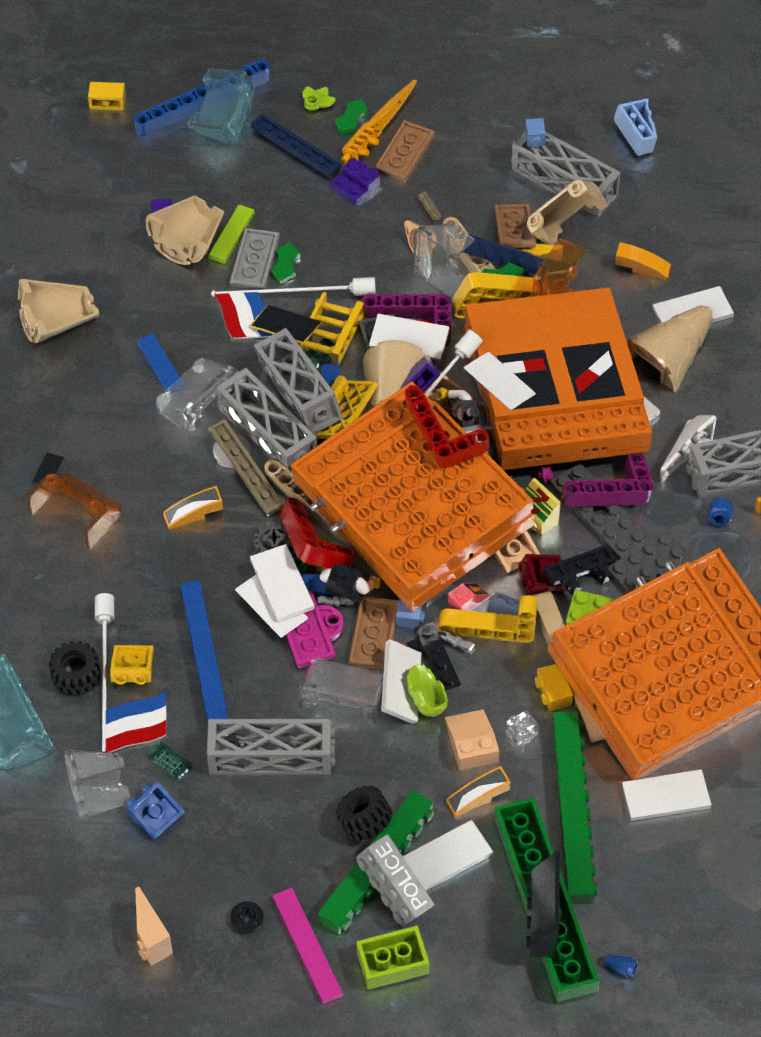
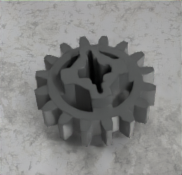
(265, 538)

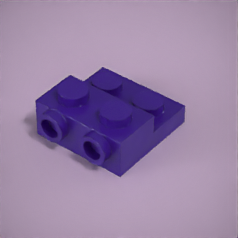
(356, 181)

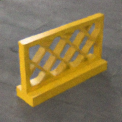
(343, 391)

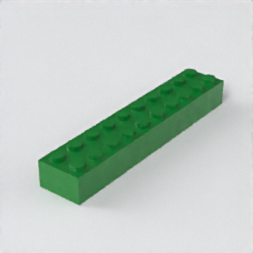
(526, 847)

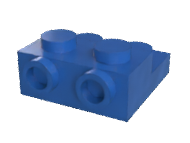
(154, 810)

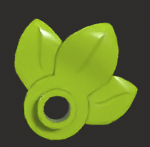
(317, 98)

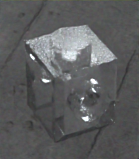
(521, 728)

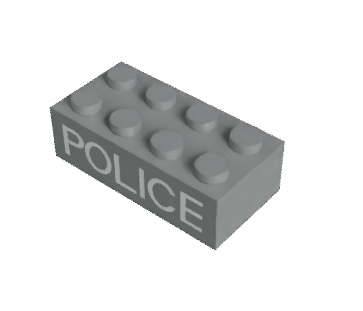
(394, 881)

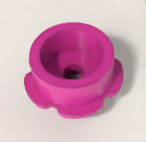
(546, 474)

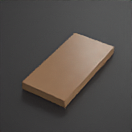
(404, 151)
(512, 225)
(373, 628)

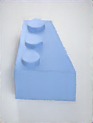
(636, 125)

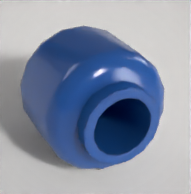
(720, 512)

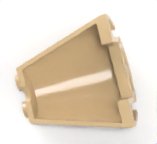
(184, 229)
(53, 308)
(389, 366)

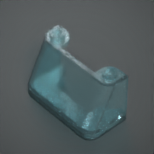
(224, 105)

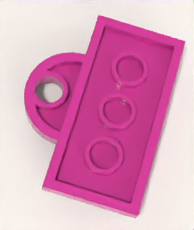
(314, 636)

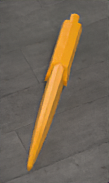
(372, 129)

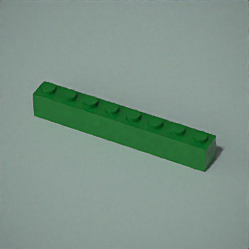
(356, 887)

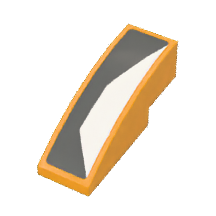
(193, 508)
(478, 792)

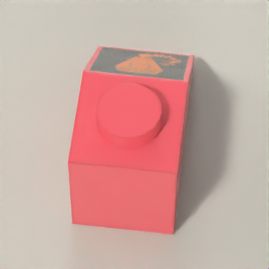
(466, 597)

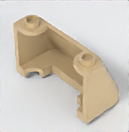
(547, 219)

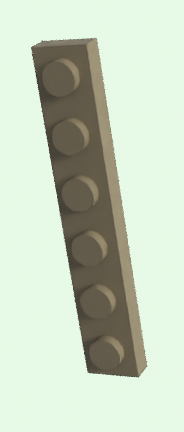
(246, 467)

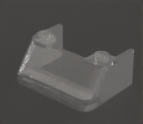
(432, 257)

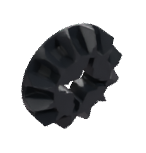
(240, 911)

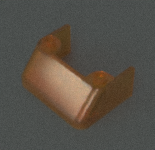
(558, 269)
(99, 506)

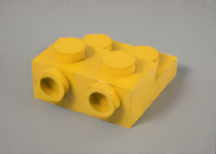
(132, 664)

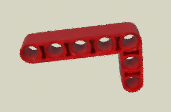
(443, 447)
(305, 541)

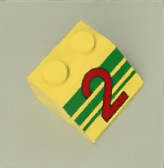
(545, 507)

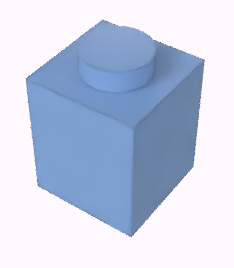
(535, 132)
(406, 618)

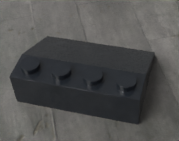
(544, 908)

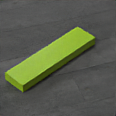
(231, 234)

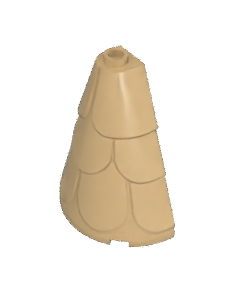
(673, 344)

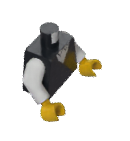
(461, 407)
(347, 582)

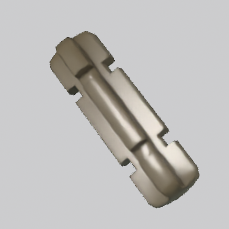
(430, 206)

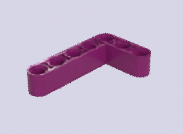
(411, 306)
(629, 491)

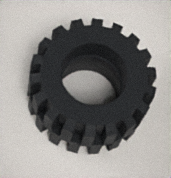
(74, 681)
(363, 813)

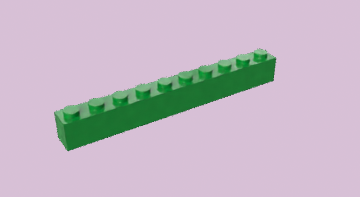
(573, 808)

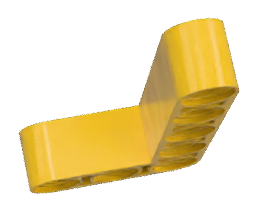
(488, 285)
(492, 625)

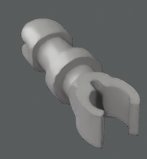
(336, 601)
(456, 642)

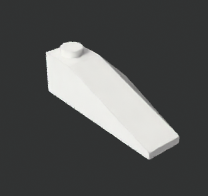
(695, 431)

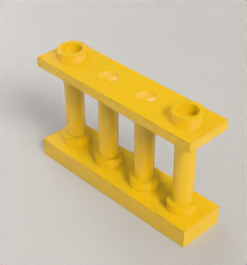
(342, 339)

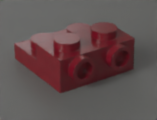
(534, 579)

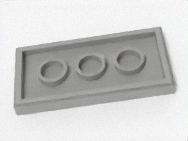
(254, 259)

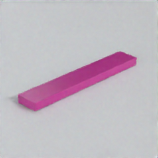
(307, 946)

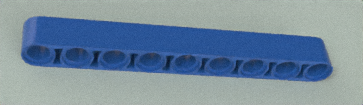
(190, 102)
(203, 650)

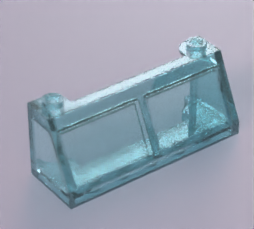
(21, 730)

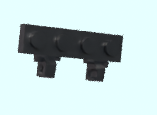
(570, 569)
(430, 643)

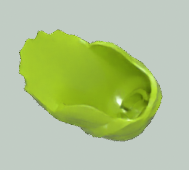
(426, 691)

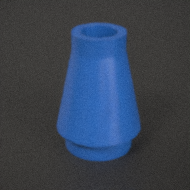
(622, 964)

